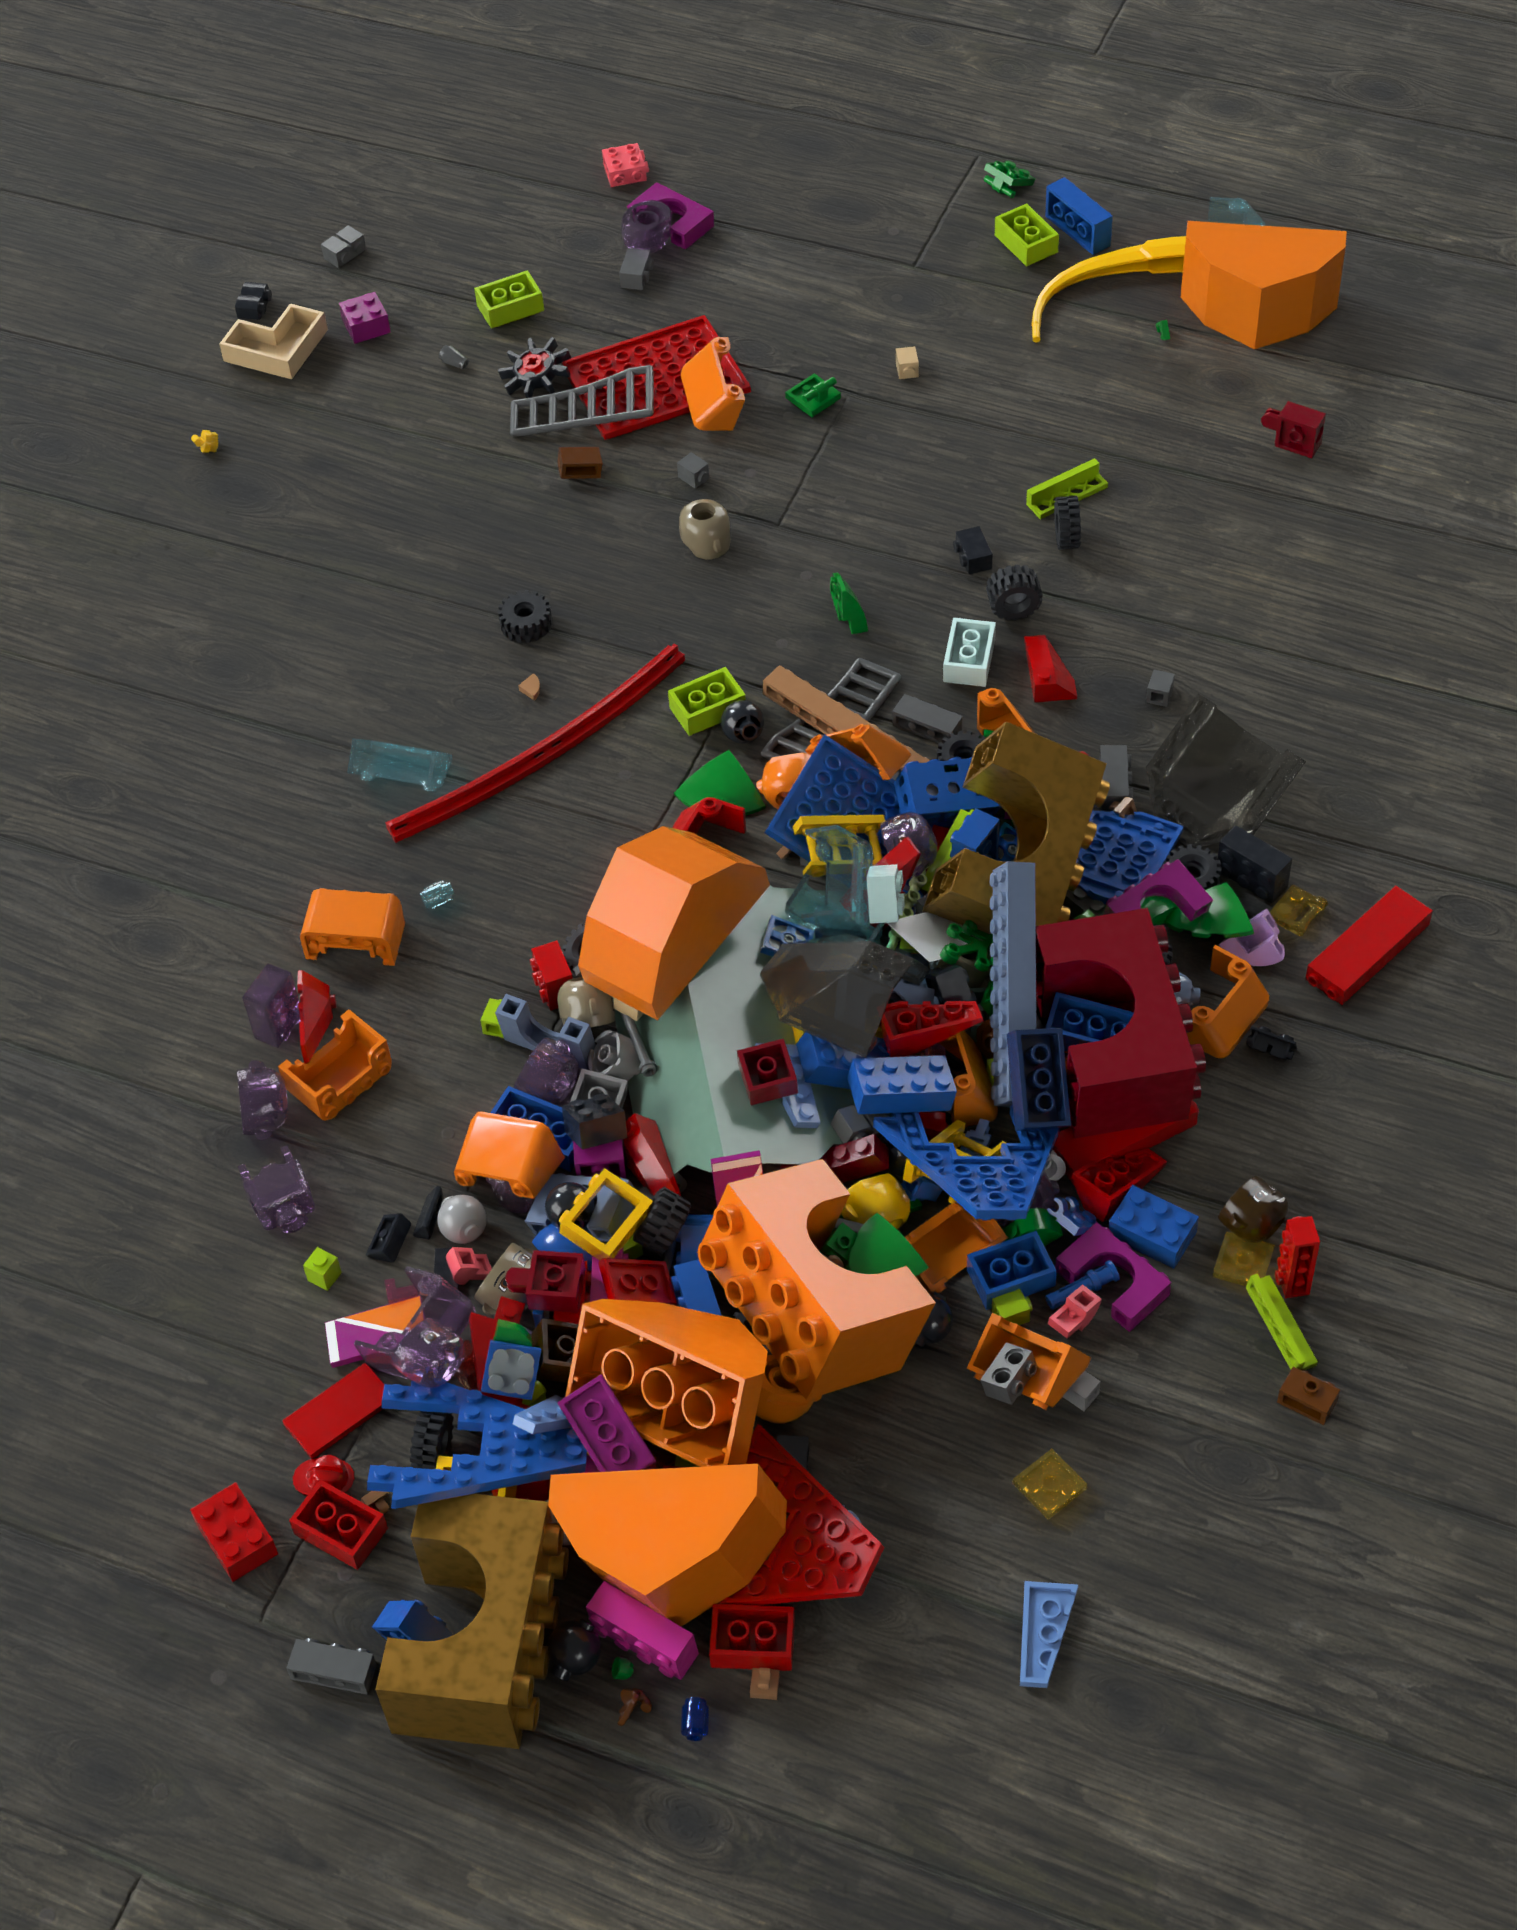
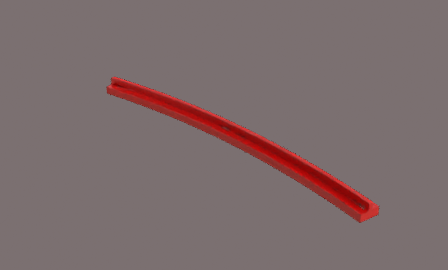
(525, 763)

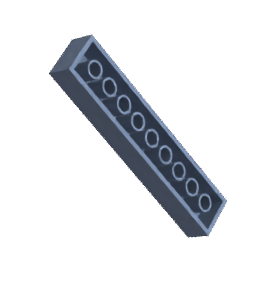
(1013, 965)

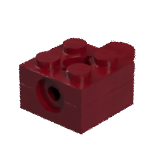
(1296, 428)
(547, 1271)

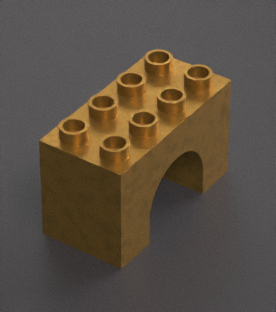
(1049, 800)
(483, 1677)

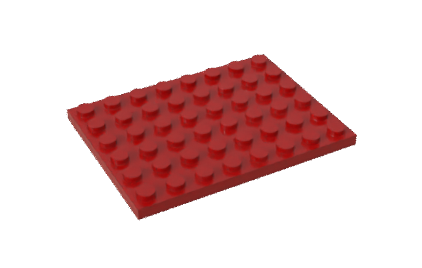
(667, 353)

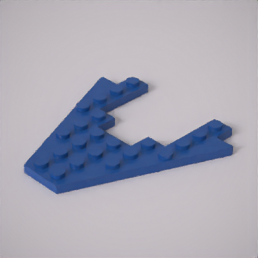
(981, 1184)
(506, 1454)

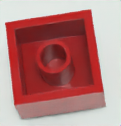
(549, 971)

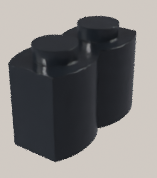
(253, 300)

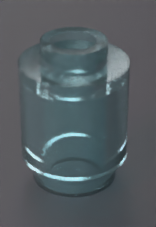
(436, 894)

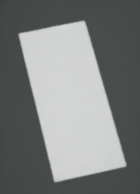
(926, 934)

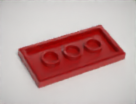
(336, 1411)

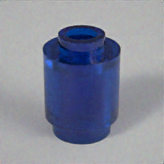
(695, 1719)

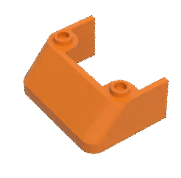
(1225, 1027)

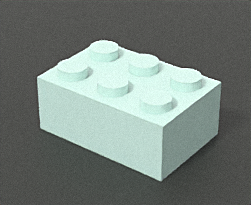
(969, 652)
(884, 894)

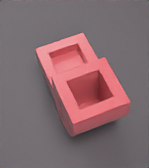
(467, 1265)
(1076, 1313)

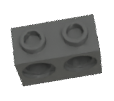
(1009, 1373)

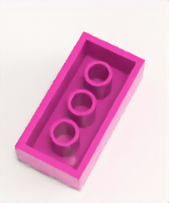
(642, 1631)

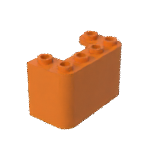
(353, 922)
(339, 1068)

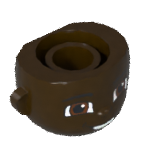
(1254, 1211)

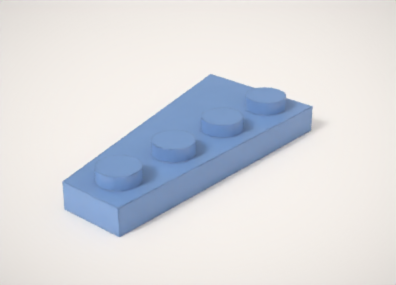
(800, 1106)
(542, 1417)
(1044, 1623)

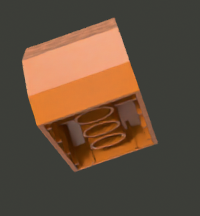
(1261, 279)
(664, 915)
(678, 1374)
(672, 1532)

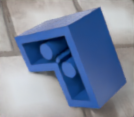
(691, 1236)
(410, 1622)

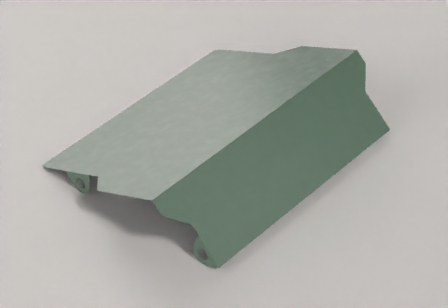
(697, 1078)

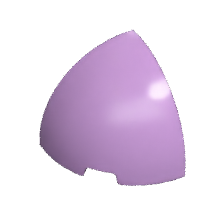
(1261, 947)

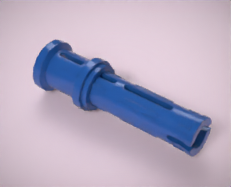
(1092, 1280)

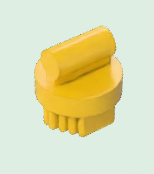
(207, 441)

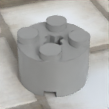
(614, 1056)

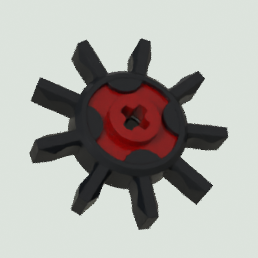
(535, 368)

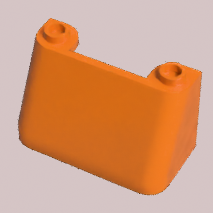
(711, 400)
(996, 709)
(871, 746)
(974, 1088)
(508, 1151)
(947, 1240)
(1057, 1362)

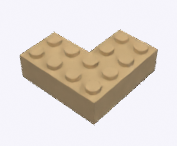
(279, 348)

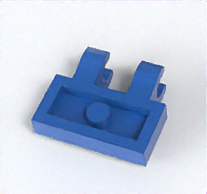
(1073, 1220)

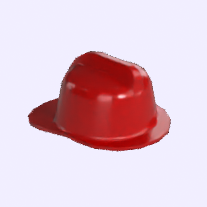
(326, 1468)

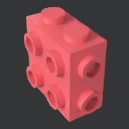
(625, 164)

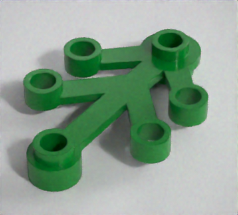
(952, 952)

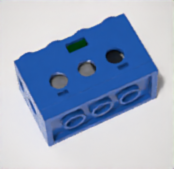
(938, 791)

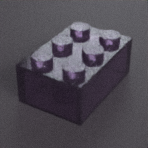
(272, 1005)

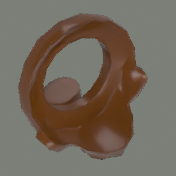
(630, 1698)

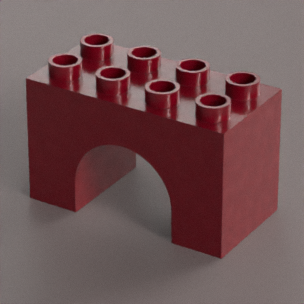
(1148, 1067)

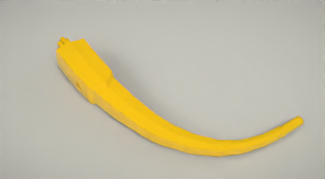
(1154, 255)

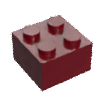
(767, 1071)

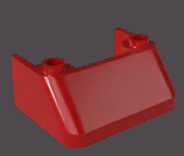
(713, 811)

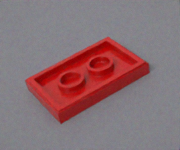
(637, 1280)

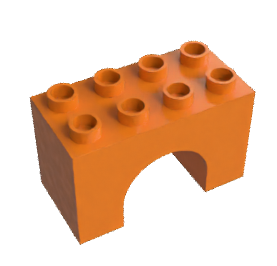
(812, 1315)

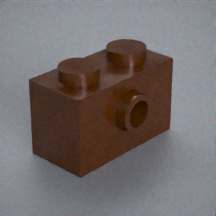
(579, 462)
(1308, 1395)

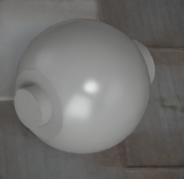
(461, 1218)

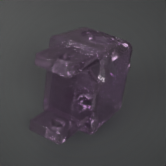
(279, 1194)

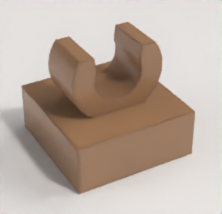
(1123, 808)
(376, 1500)
(764, 1683)

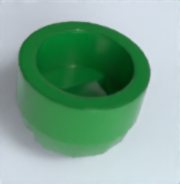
(622, 1668)

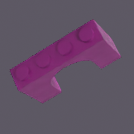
(695, 220)
(1170, 882)
(1096, 1248)

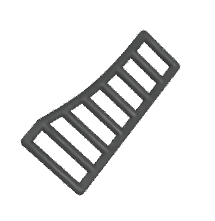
(591, 390)
(839, 689)

